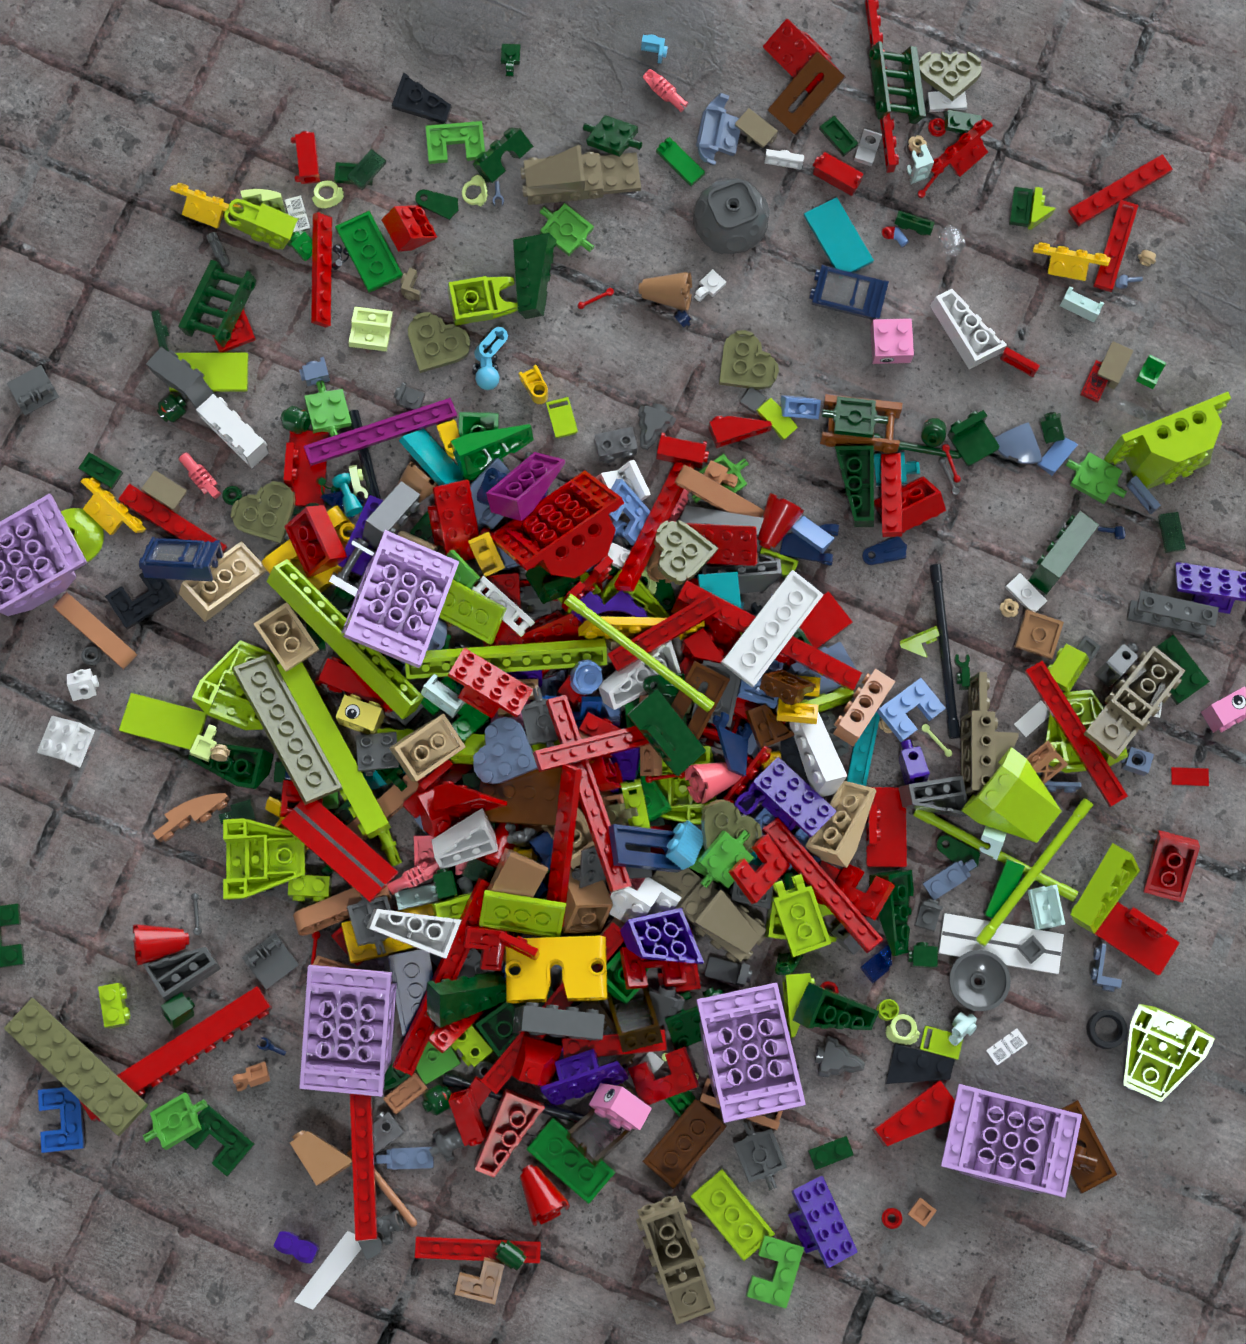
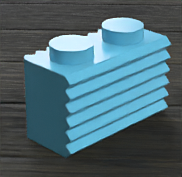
(685, 845)

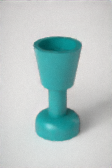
(350, 502)

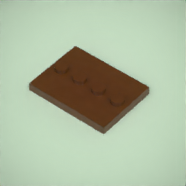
(529, 798)

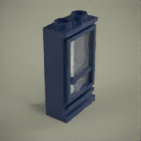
(849, 292)
(180, 559)

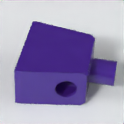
(912, 763)

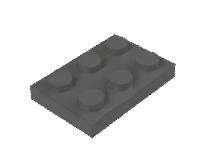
(728, 699)

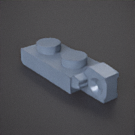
(948, 878)
(407, 1158)

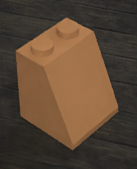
(517, 875)
(586, 907)
(319, 1157)

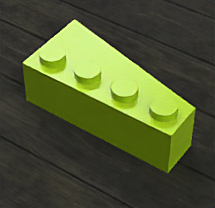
(1105, 888)

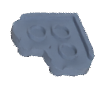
(505, 752)

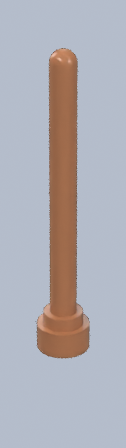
(393, 1197)

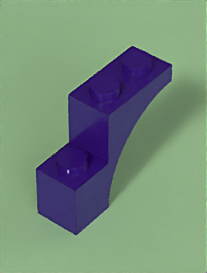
(619, 606)

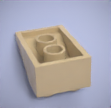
(286, 637)
(427, 747)

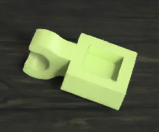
(356, 477)
(202, 745)

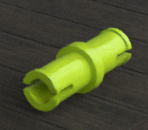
(389, 847)

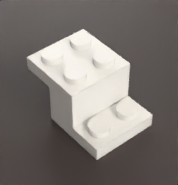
(630, 475)
(647, 900)

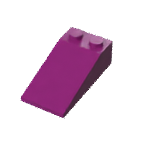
(524, 486)

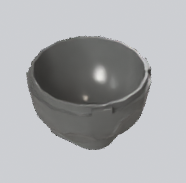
(727, 228)

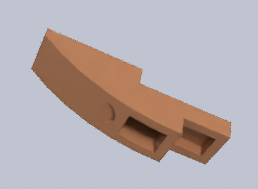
(197, 808)

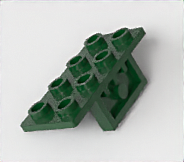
(666, 732)

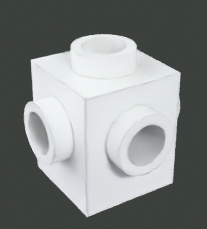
(82, 684)

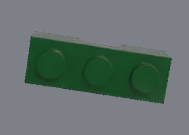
(489, 162)

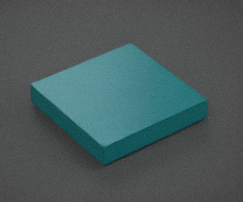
(722, 585)

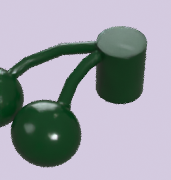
(322, 481)

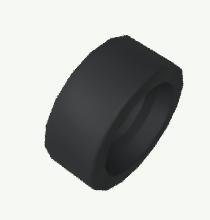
(1107, 1044)

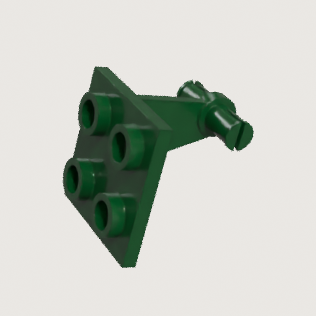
(684, 1026)

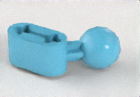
(487, 376)

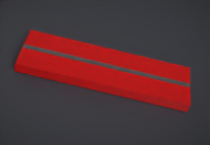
(340, 848)

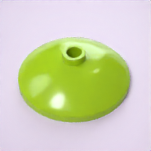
(88, 532)

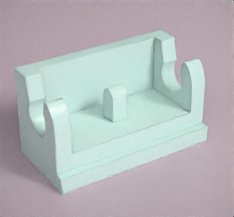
(922, 165)
(1081, 305)
(442, 696)
(995, 839)
(416, 897)
(1046, 907)

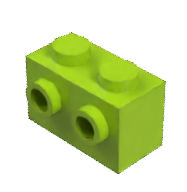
(1068, 667)
(311, 887)
(113, 1005)
(472, 1047)

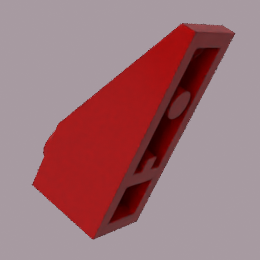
(734, 429)

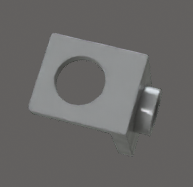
(866, 151)

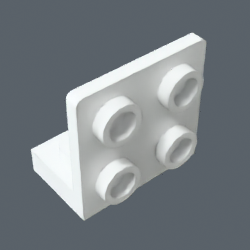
(66, 740)

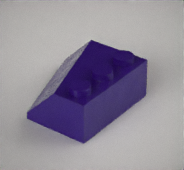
(662, 937)

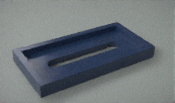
(641, 836)

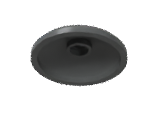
(993, 977)

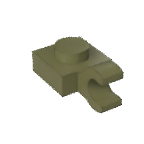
(618, 814)

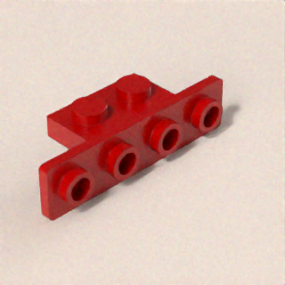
(965, 151)
(445, 772)
(751, 772)
(447, 1035)

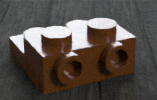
(786, 686)

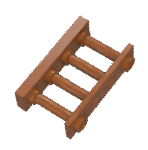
(883, 408)

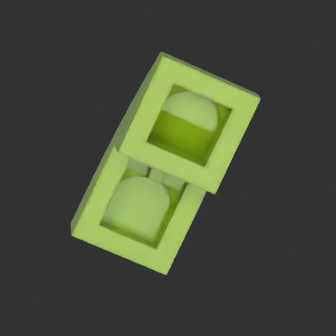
(772, 412)

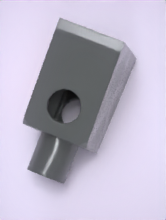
(1117, 664)

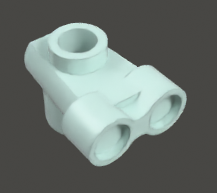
(962, 1026)

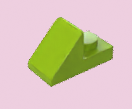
(1039, 212)
(915, 642)

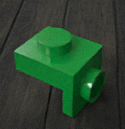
(301, 244)
(1150, 371)

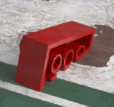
(345, 679)
(922, 1113)

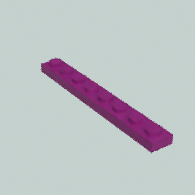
(380, 431)

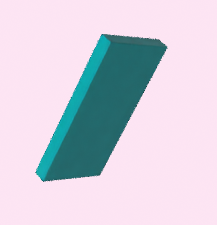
(838, 237)
(431, 457)

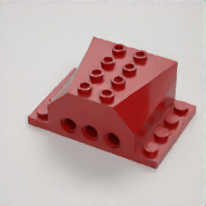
(565, 530)

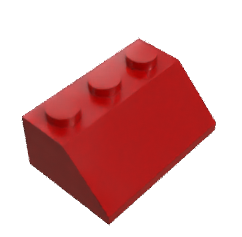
(919, 503)
(315, 540)

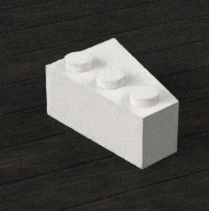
(465, 841)

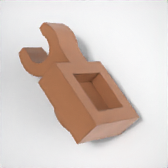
(719, 474)
(254, 1076)

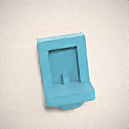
(654, 44)

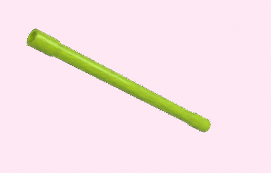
(580, 608)
(930, 818)
(990, 929)

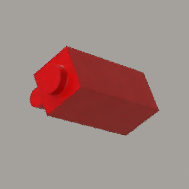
(307, 157)
(837, 173)
(681, 450)
(467, 1117)

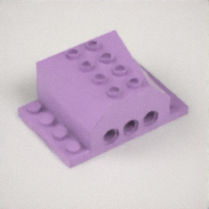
(36, 556)
(400, 599)
(347, 1030)
(749, 1053)
(1011, 1141)

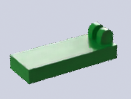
(680, 161)

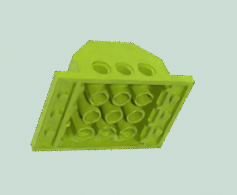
(1171, 444)

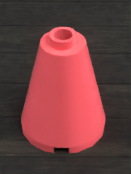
(709, 780)

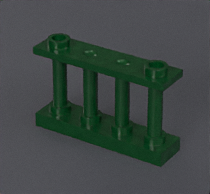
(912, 81)
(207, 290)

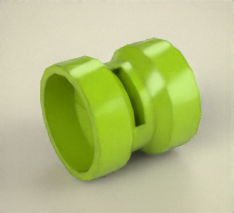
(889, 1012)

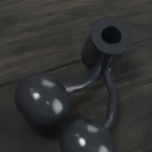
(338, 263)
(476, 366)

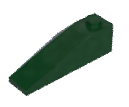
(243, 768)
(896, 909)

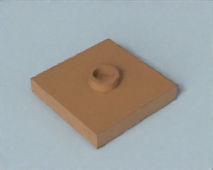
(1038, 634)

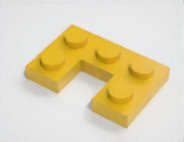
(800, 711)

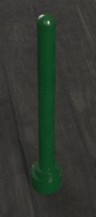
(924, 449)

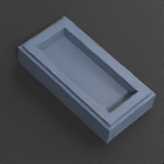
(1143, 495)

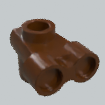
(1081, 1160)

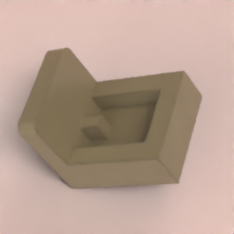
(408, 281)

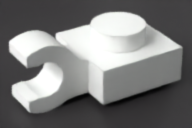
(710, 284)

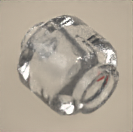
(951, 240)

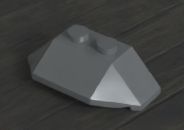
(751, 578)

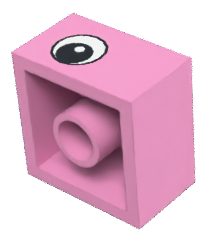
(891, 341)
(1225, 711)
(619, 1107)

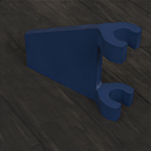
(796, 547)
(733, 745)

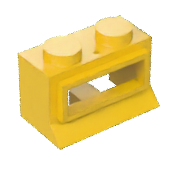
(486, 554)

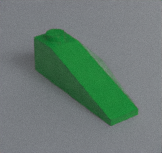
(477, 422)
(479, 449)
(615, 978)

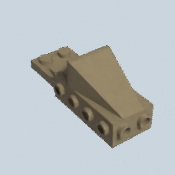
(578, 176)
(1134, 701)
(980, 743)
(714, 914)
(675, 1258)

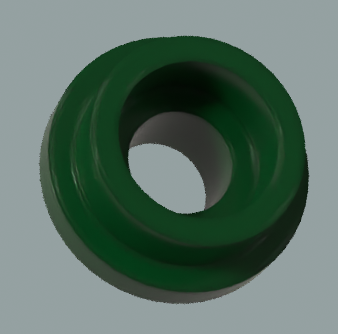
(229, 490)

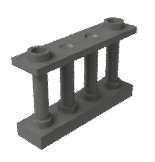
(341, 579)
(1172, 613)

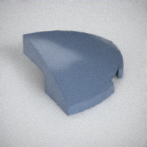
(1020, 444)

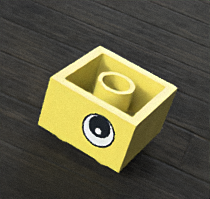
(360, 715)

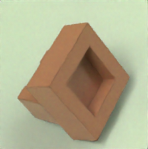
(921, 1212)

